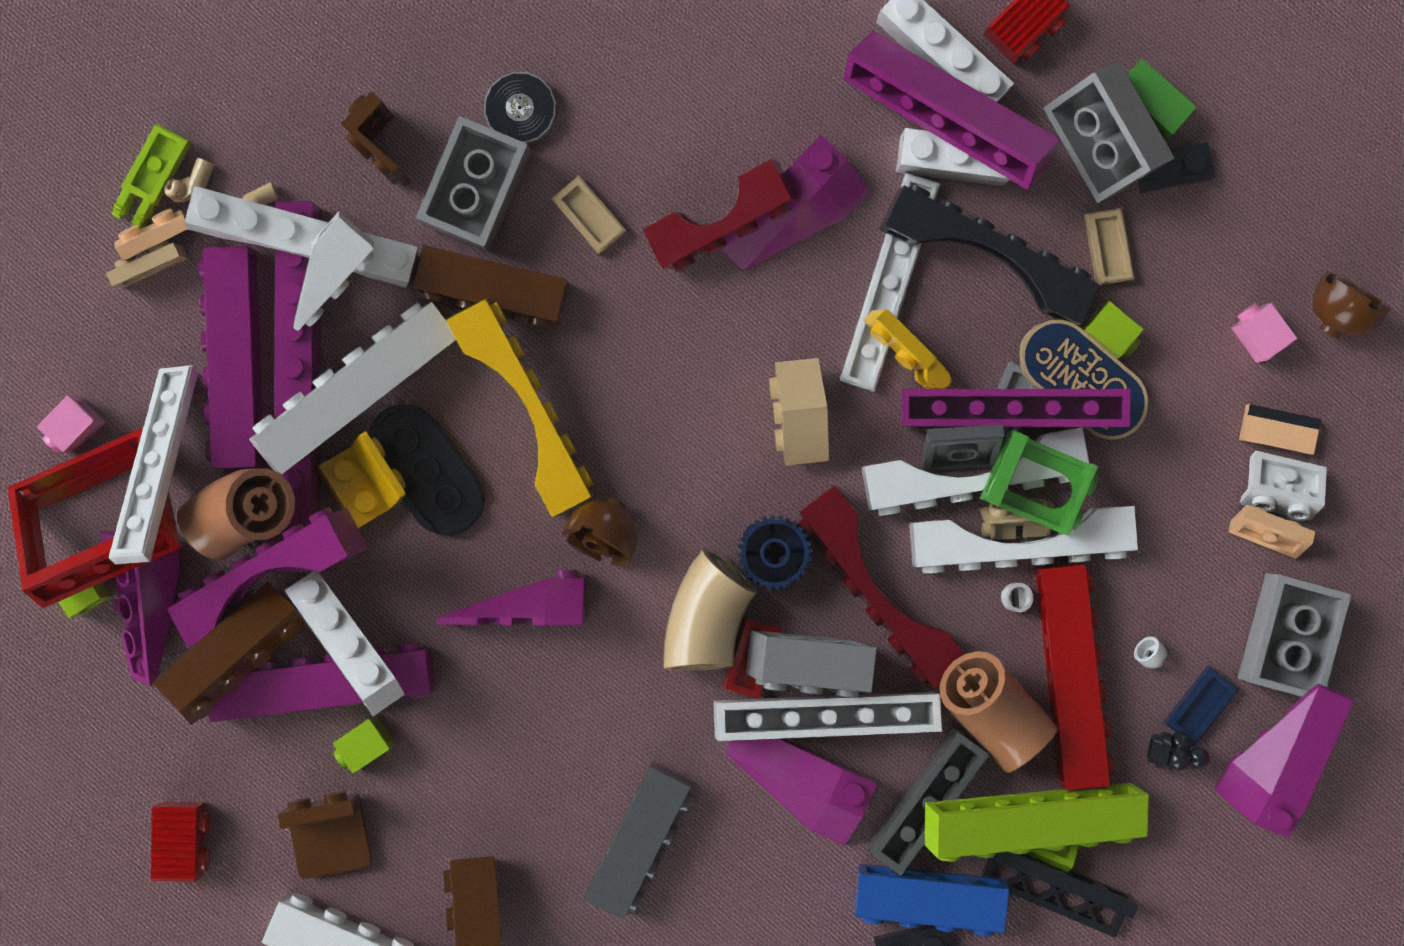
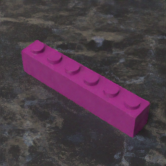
(951, 109)
(232, 355)
(1016, 407)
(319, 684)

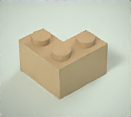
(800, 411)

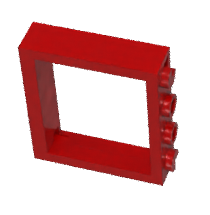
(91, 566)

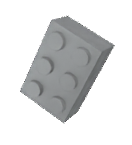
(1108, 132)
(474, 184)
(1293, 635)
(810, 663)

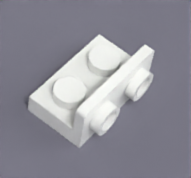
(1285, 486)

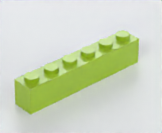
(1035, 821)

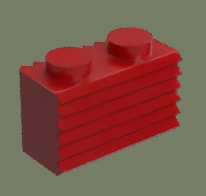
(1023, 24)
(179, 841)

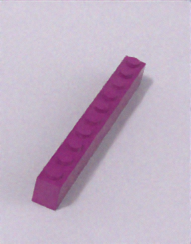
(296, 368)

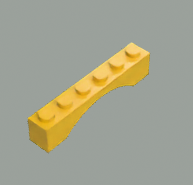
(484, 338)

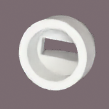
(1022, 597)
(1152, 645)

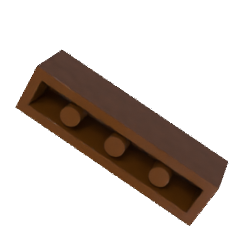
(473, 279)
(229, 653)
(474, 901)

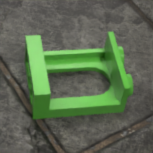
(1079, 474)

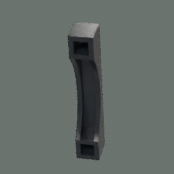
(1055, 289)

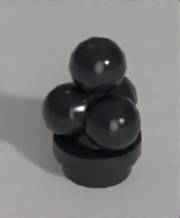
(1176, 752)

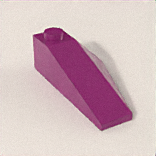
(825, 193)
(545, 602)
(143, 605)
(1282, 768)
(812, 787)

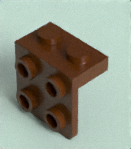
(365, 121)
(327, 834)

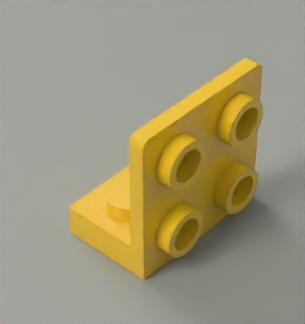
(363, 480)

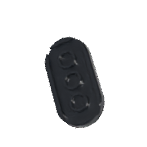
(438, 481)

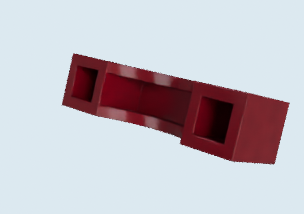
(761, 194)

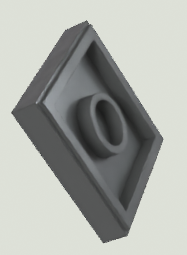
(962, 447)

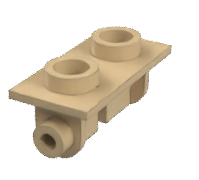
(1002, 524)

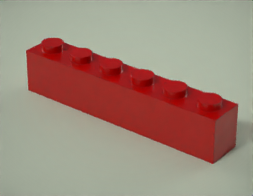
(1073, 676)

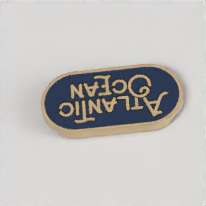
(1066, 357)

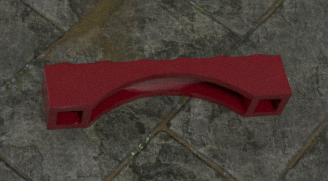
(835, 525)

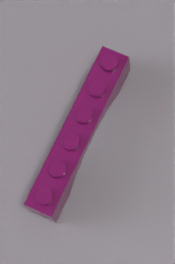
(317, 547)

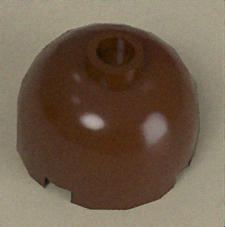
(1346, 308)
(603, 529)

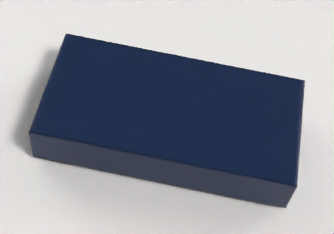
(1201, 705)

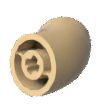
(706, 615)

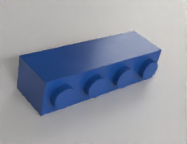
(931, 899)

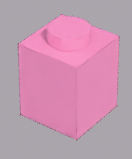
(1263, 331)
(70, 425)

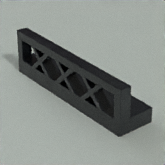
(1092, 891)

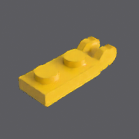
(909, 349)

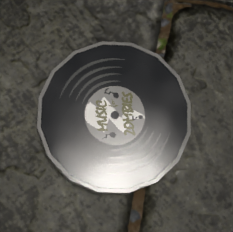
(520, 107)

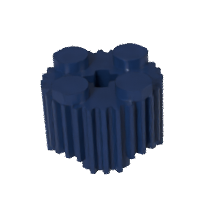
(789, 566)

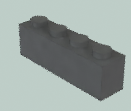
(939, 780)
(638, 841)

